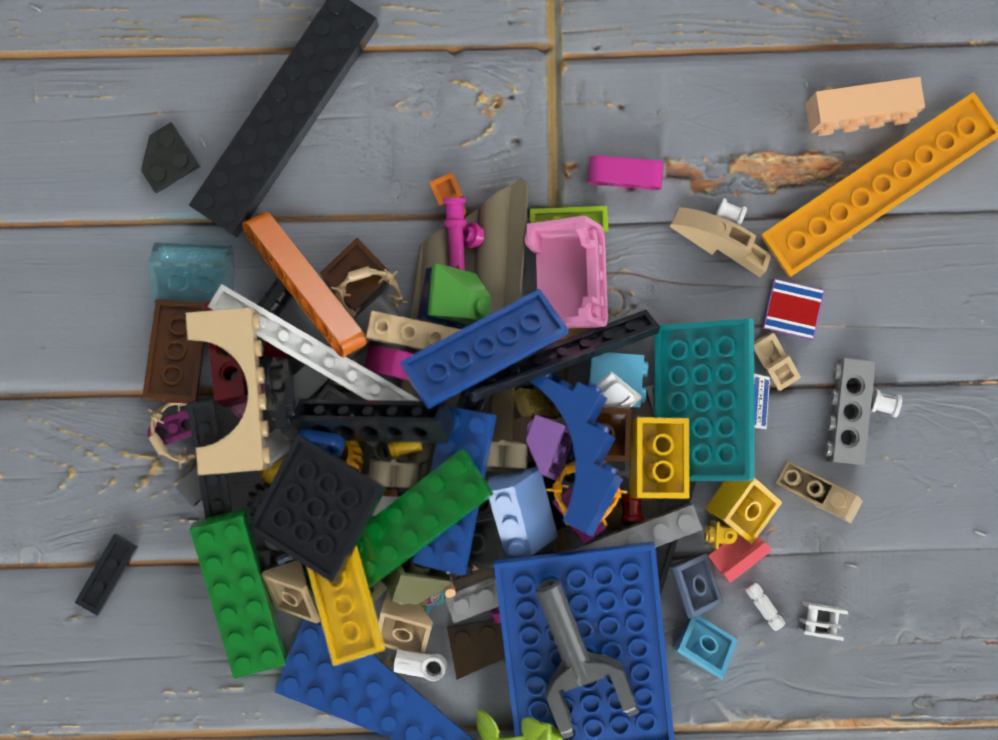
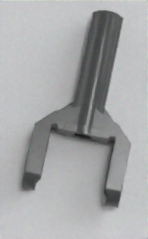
(577, 664)

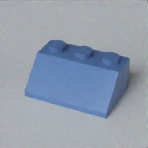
(522, 512)

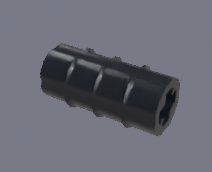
(275, 298)

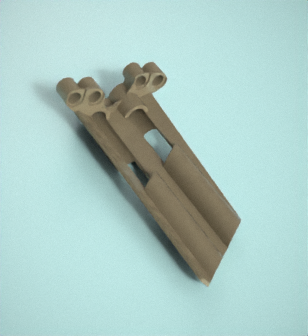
(500, 269)

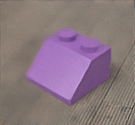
(549, 445)

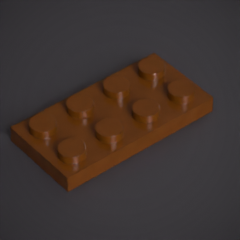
(172, 359)

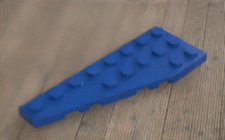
(360, 692)

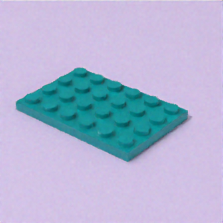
(709, 377)

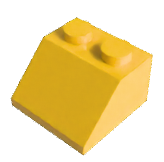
(743, 507)

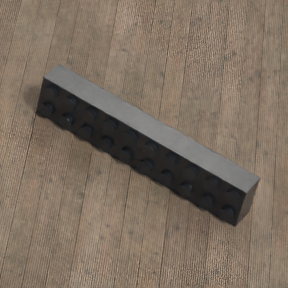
(284, 114)

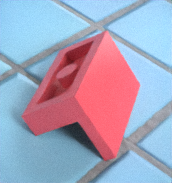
(738, 557)

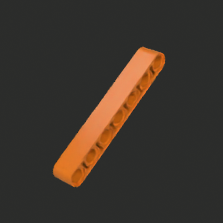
(304, 284)

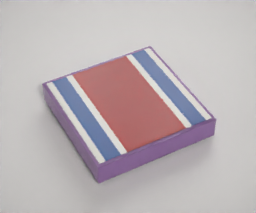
(793, 309)

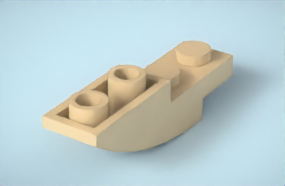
(715, 233)

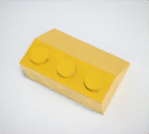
(659, 458)

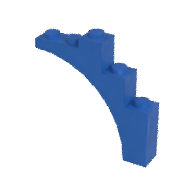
(593, 484)

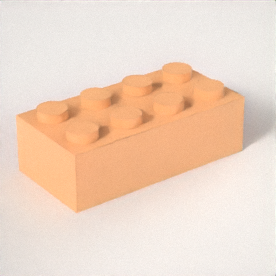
(865, 105)

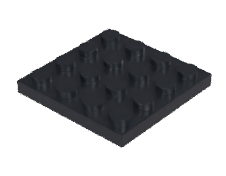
(317, 508)

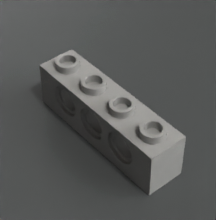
(863, 374)

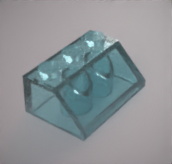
(190, 271)

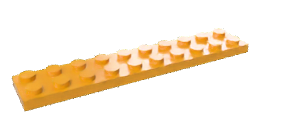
(881, 184)

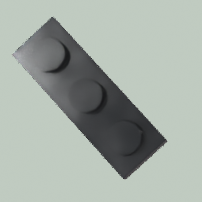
(106, 574)

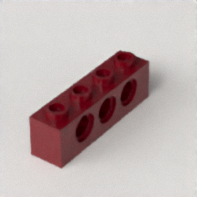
(226, 391)

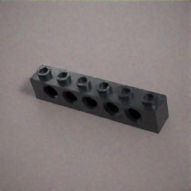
(376, 420)

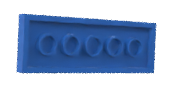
(483, 348)
(474, 434)

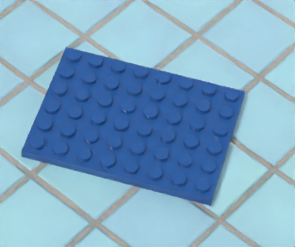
(617, 614)

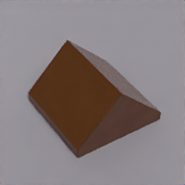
(619, 423)

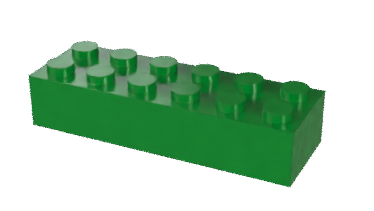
(238, 593)

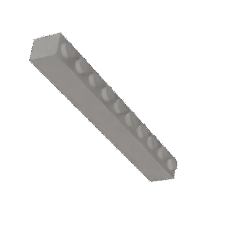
(660, 529)

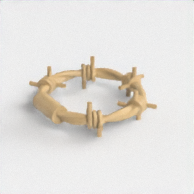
(397, 298)
(157, 442)

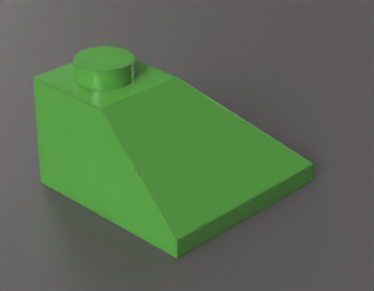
(457, 295)

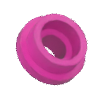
(473, 235)

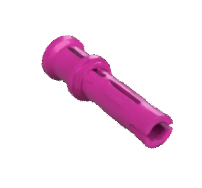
(455, 223)

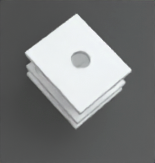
(811, 621)

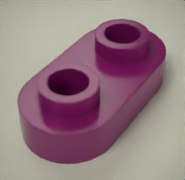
(174, 428)

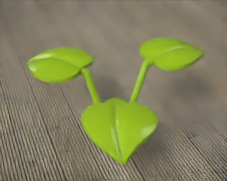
(530, 728)

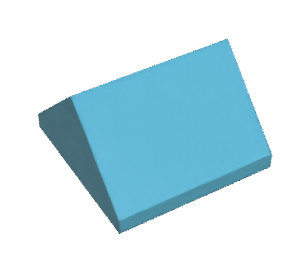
(706, 645)

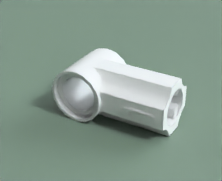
(416, 664)

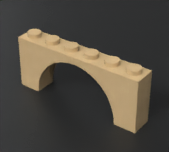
(237, 334)

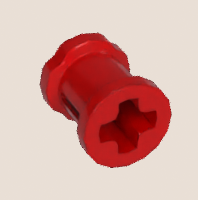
(631, 508)

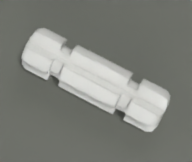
(765, 606)

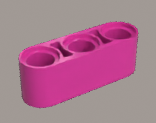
(625, 172)
(386, 361)

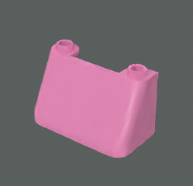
(571, 269)

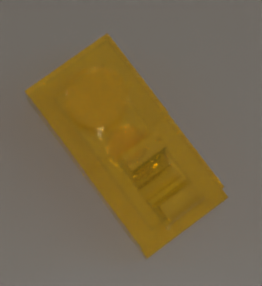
(535, 403)

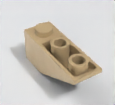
(820, 492)

